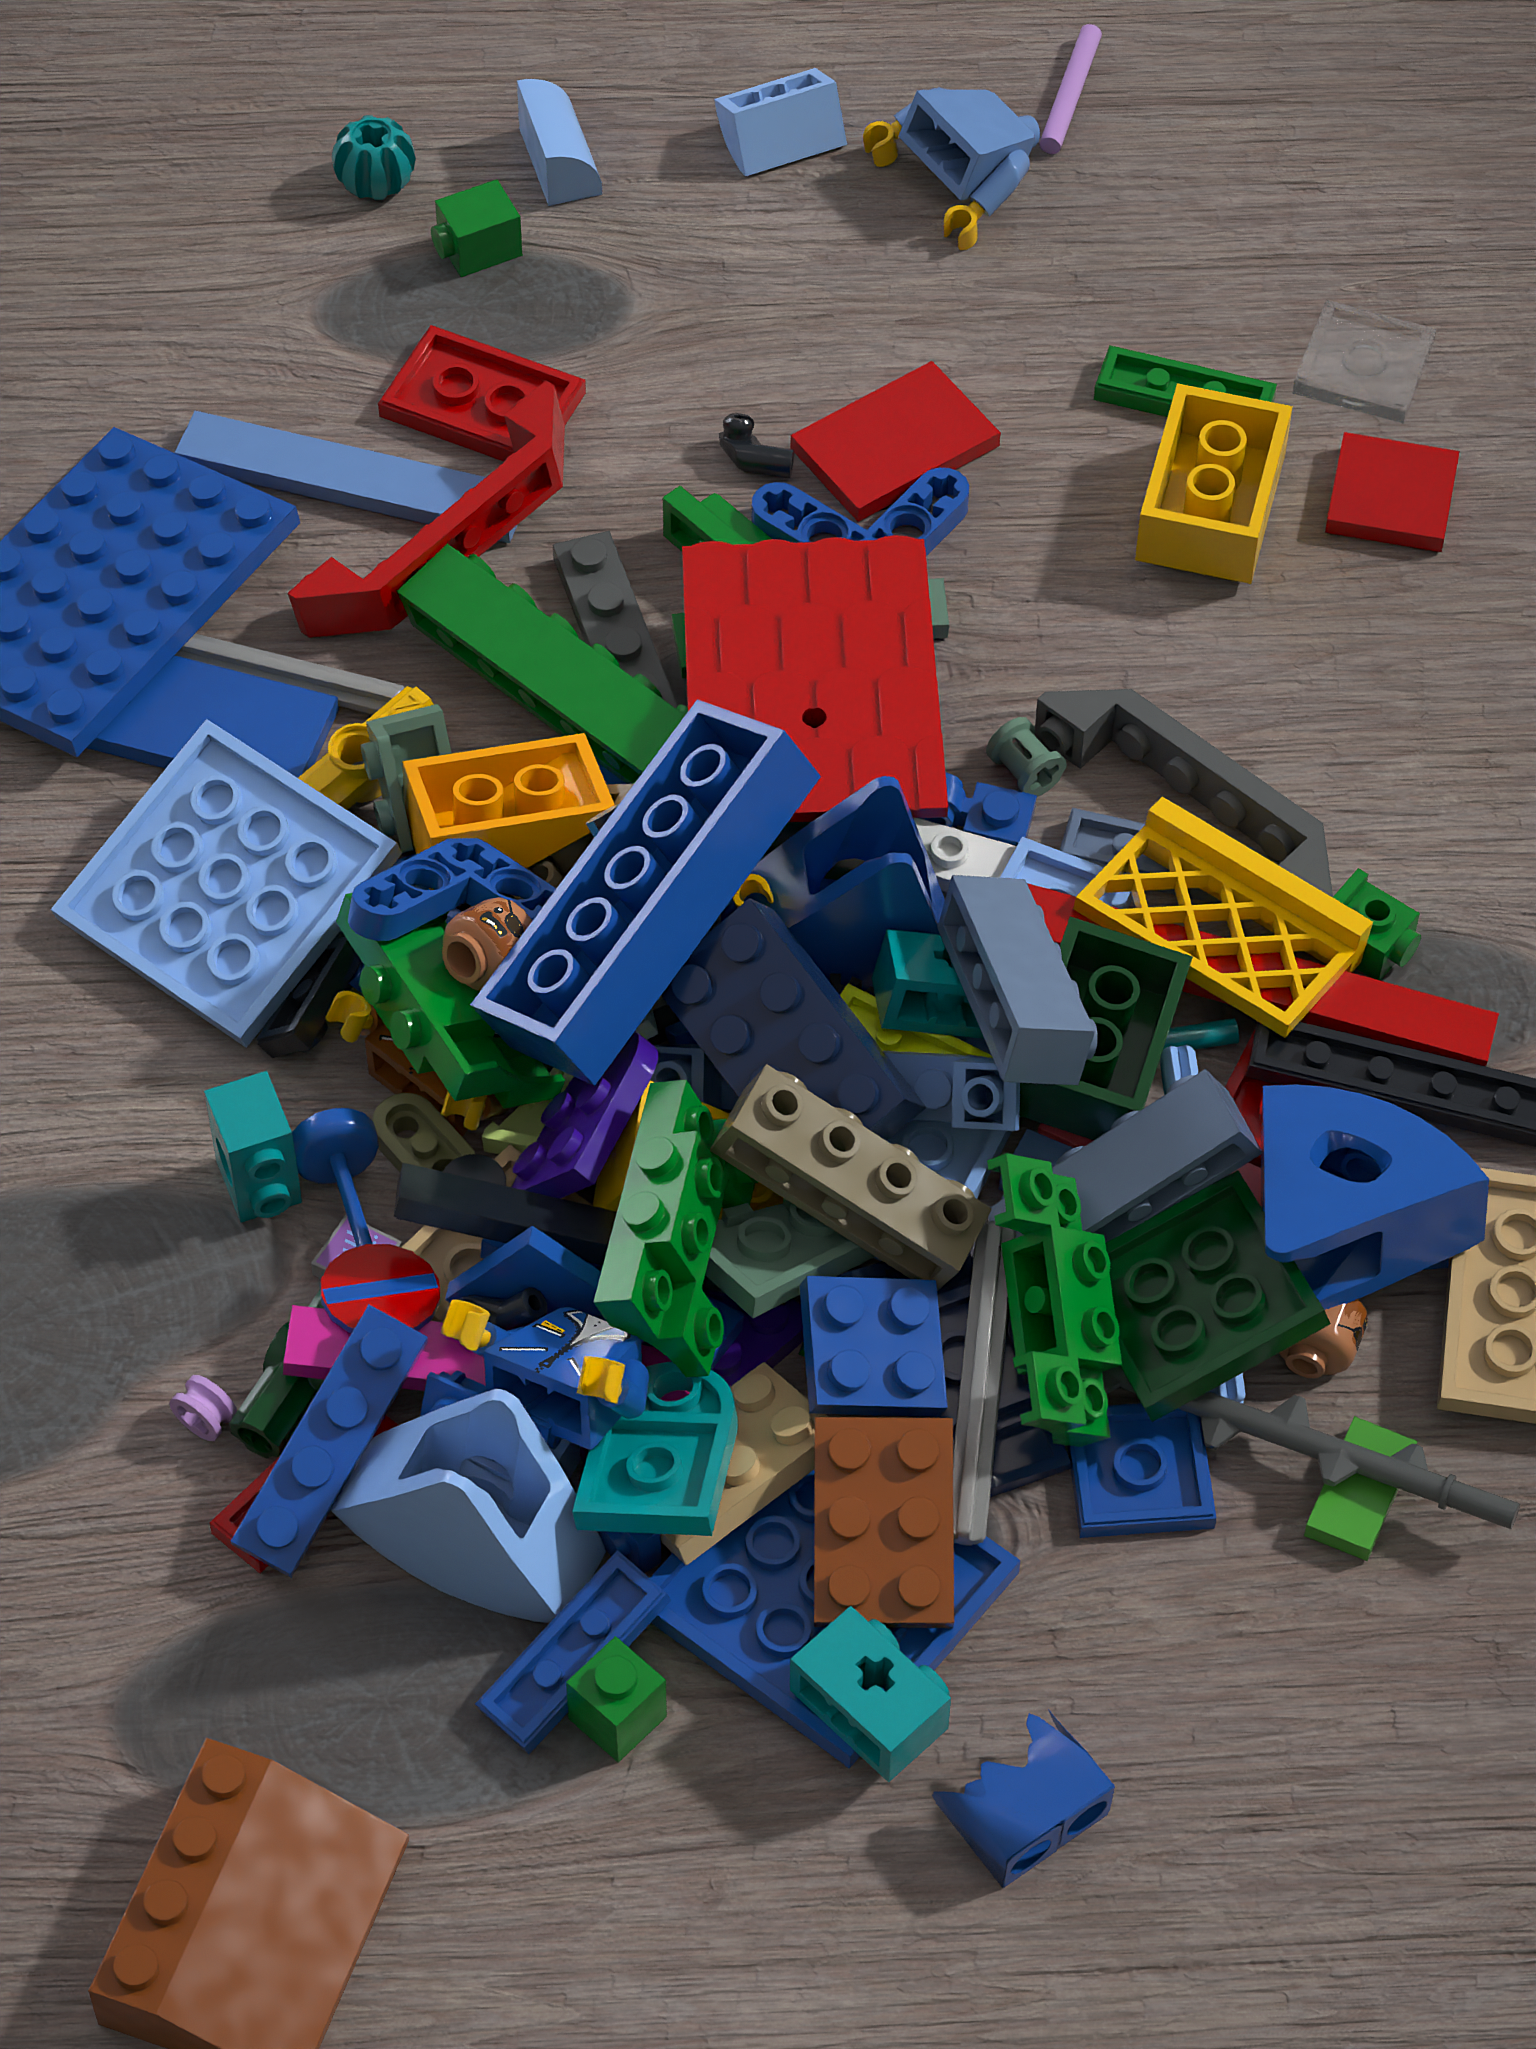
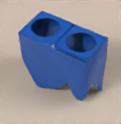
(1028, 1812)

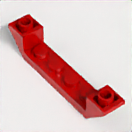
(341, 602)

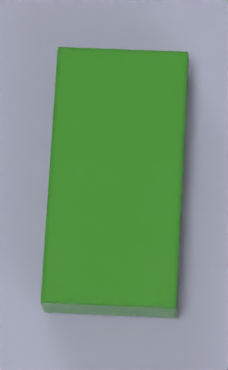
(1356, 1508)

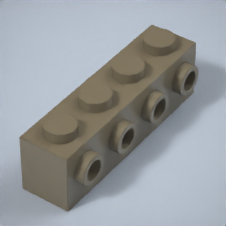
(850, 1178)

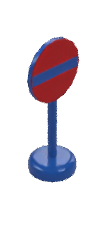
(395, 1280)

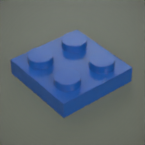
(873, 1346)

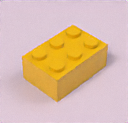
(1213, 483)

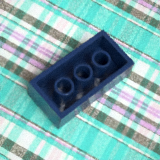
(762, 1001)

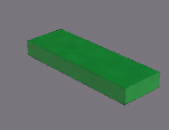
(1150, 381)

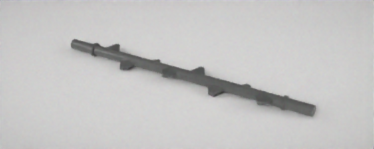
(1337, 1458)

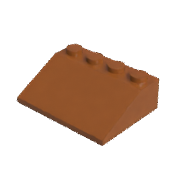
(246, 1911)

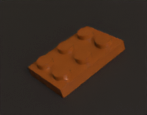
(884, 1520)

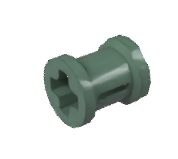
(1026, 756)

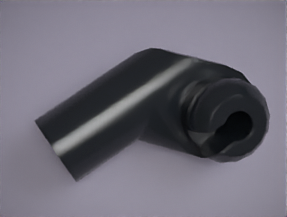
(748, 452)
(512, 1312)

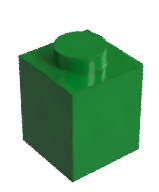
(477, 228)
(616, 1699)

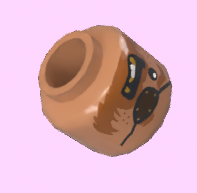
(481, 939)
(1332, 1347)

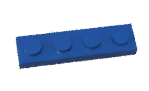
(329, 1441)

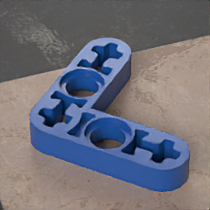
(910, 509)
(458, 874)

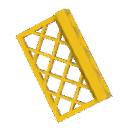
(1249, 889)

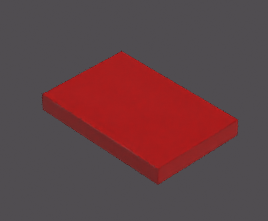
(465, 388)
(893, 437)

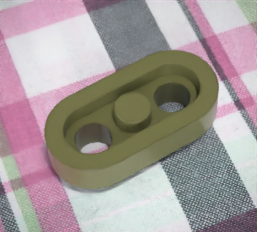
(435, 1138)

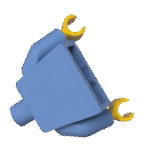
(968, 143)

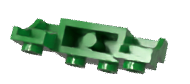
(436, 1023)
(668, 1230)
(1057, 1301)

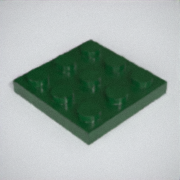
(1204, 1297)

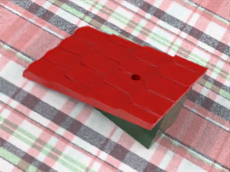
(832, 652)

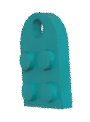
(666, 1464)

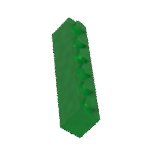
(539, 661)

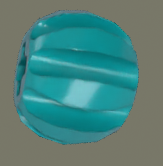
(373, 157)

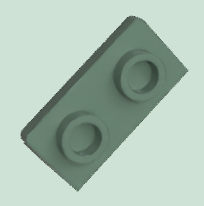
(394, 740)

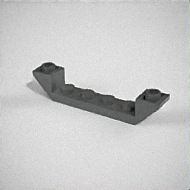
(1087, 720)

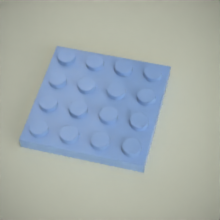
(224, 882)

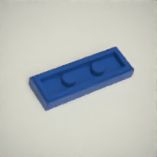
(532, 1691)

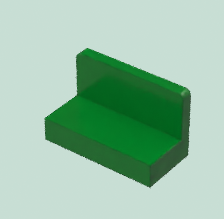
(712, 519)

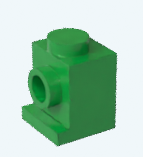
(1393, 930)

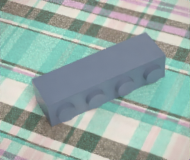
(1016, 981)
(1157, 1156)

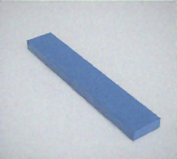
(324, 469)

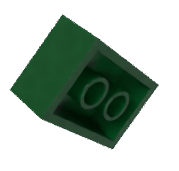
(1132, 998)

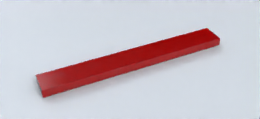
(1350, 1005)

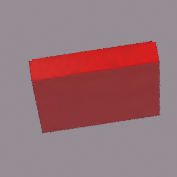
(1392, 492)

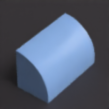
(781, 121)
(556, 143)

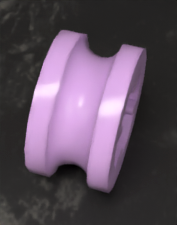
(203, 1407)

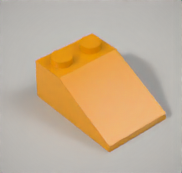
(512, 796)

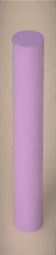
(1070, 89)

